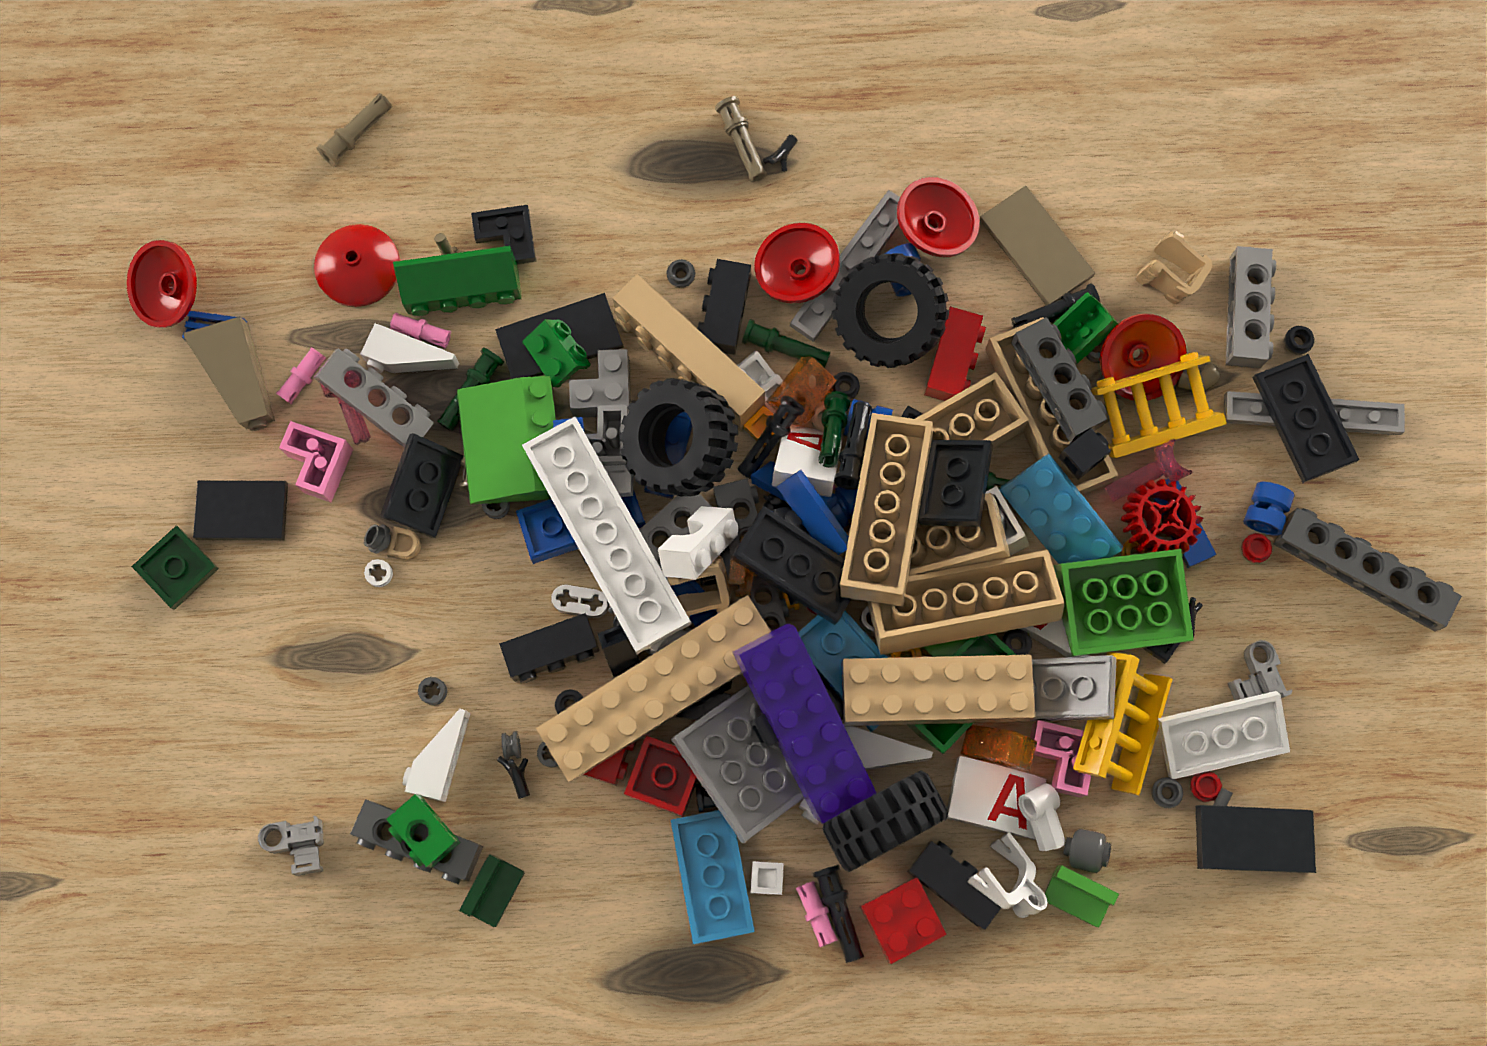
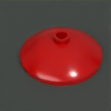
(946, 209)
(788, 252)
(361, 280)
(161, 283)
(1158, 344)

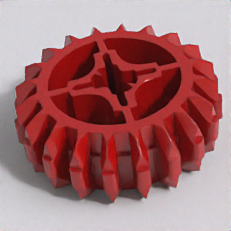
(1139, 506)

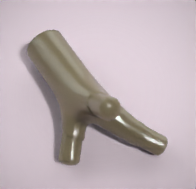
(443, 244)

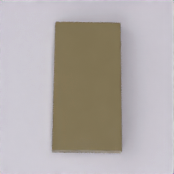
(1037, 246)

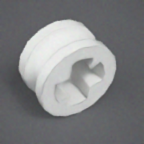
(384, 566)

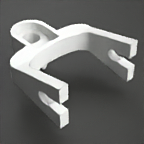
(1026, 896)

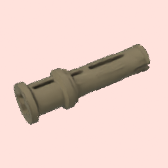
(737, 126)
(345, 137)

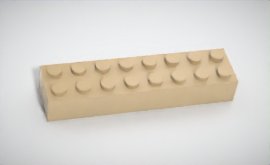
(651, 691)

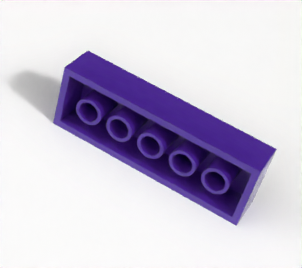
(804, 722)

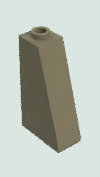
(234, 369)

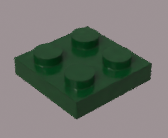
(175, 567)

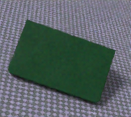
(492, 890)

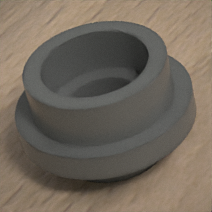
(680, 265)
(377, 538)
(1174, 786)

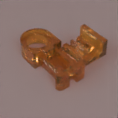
(740, 576)

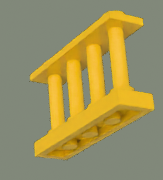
(1177, 426)
(1102, 734)

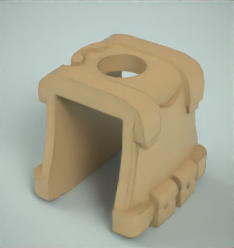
(1181, 254)
(705, 601)

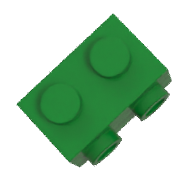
(1084, 326)
(556, 351)

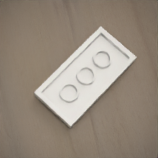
(1224, 735)

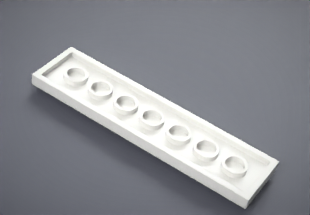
(606, 535)

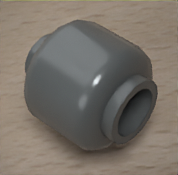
(1088, 850)

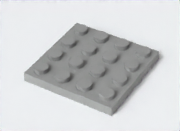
(741, 776)

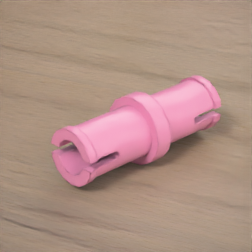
(420, 330)
(301, 375)
(816, 914)

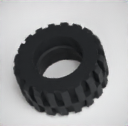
(852, 318)
(646, 432)
(885, 820)

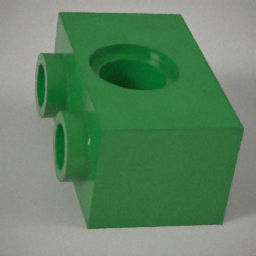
(439, 839)

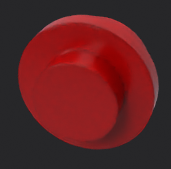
(1256, 548)
(1205, 786)

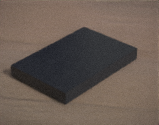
(955, 483)
(422, 486)
(240, 510)

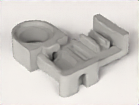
(1268, 676)
(302, 839)

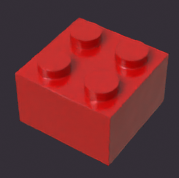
(661, 777)
(903, 920)

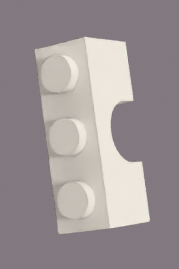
(691, 554)

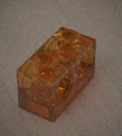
(797, 385)
(999, 747)

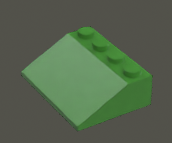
(494, 427)
(1125, 602)

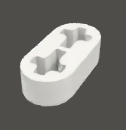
(581, 594)

